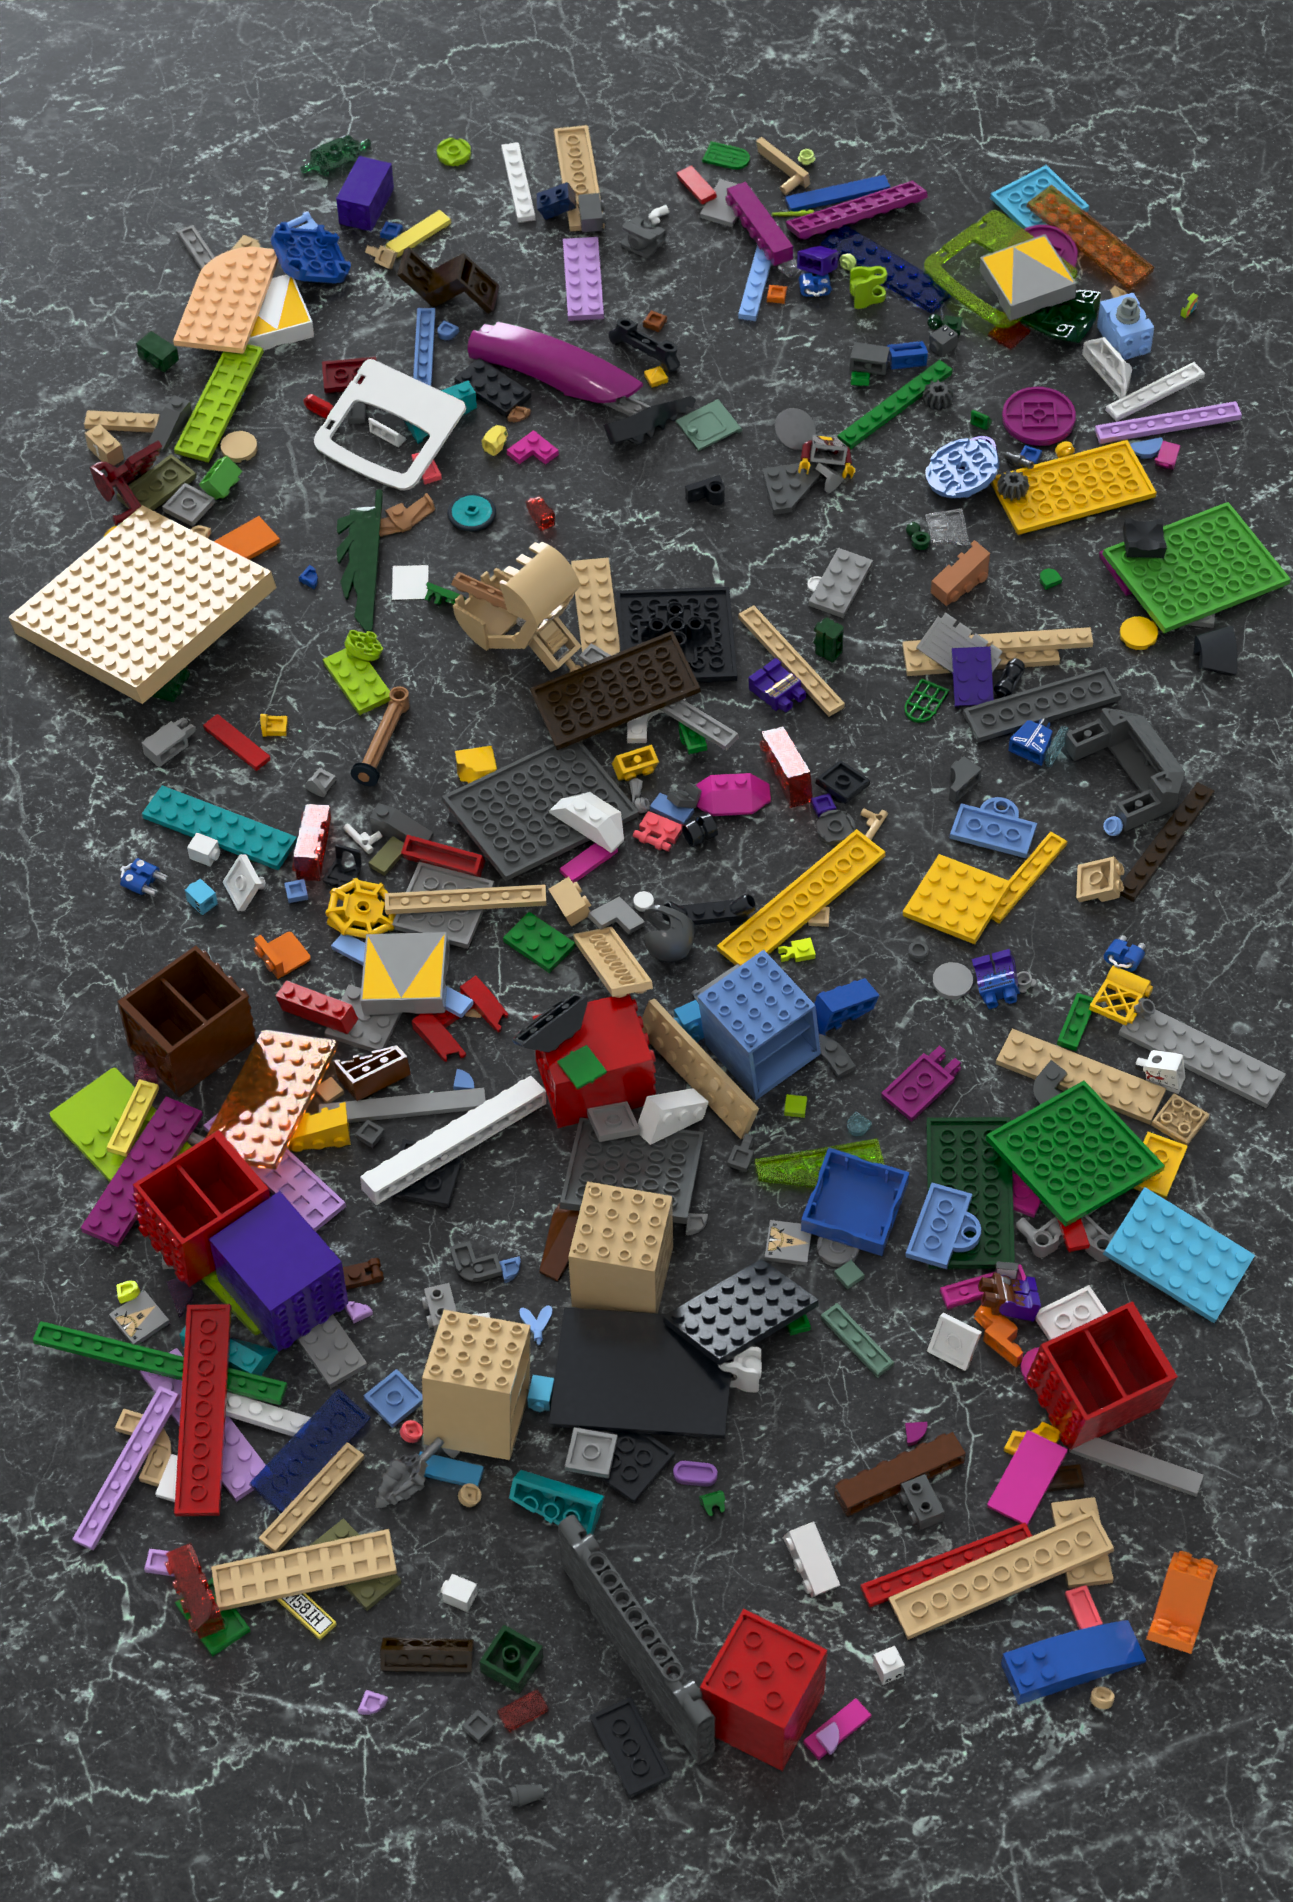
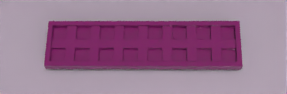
(856, 209)
(156, 1146)

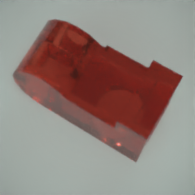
(540, 511)

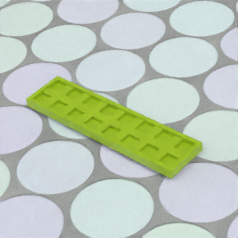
(218, 403)

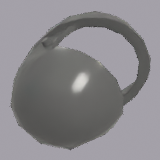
(671, 941)

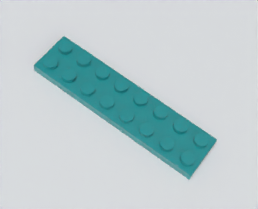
(231, 830)

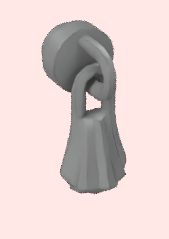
(641, 804)

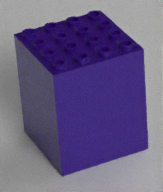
(279, 1271)

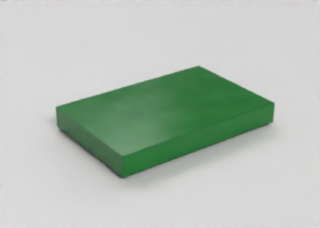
(234, 1627)

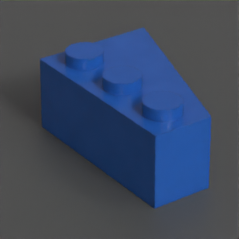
(844, 1003)

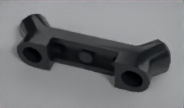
(627, 332)
(731, 911)

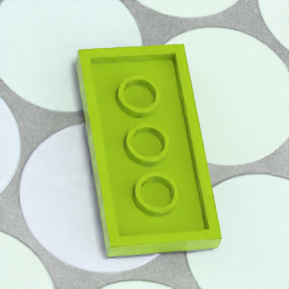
(357, 681)

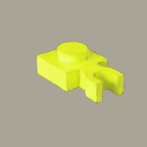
(799, 949)

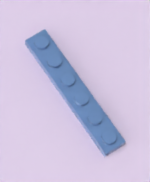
(424, 345)

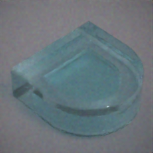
(858, 1125)

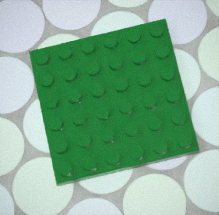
(1074, 1153)

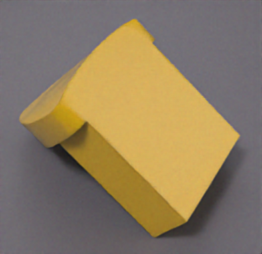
(273, 725)

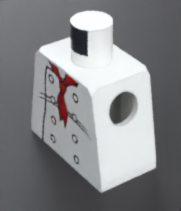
(1163, 1069)

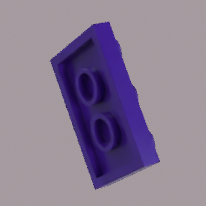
(972, 676)

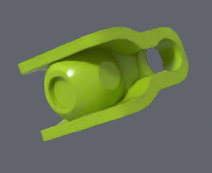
(866, 284)

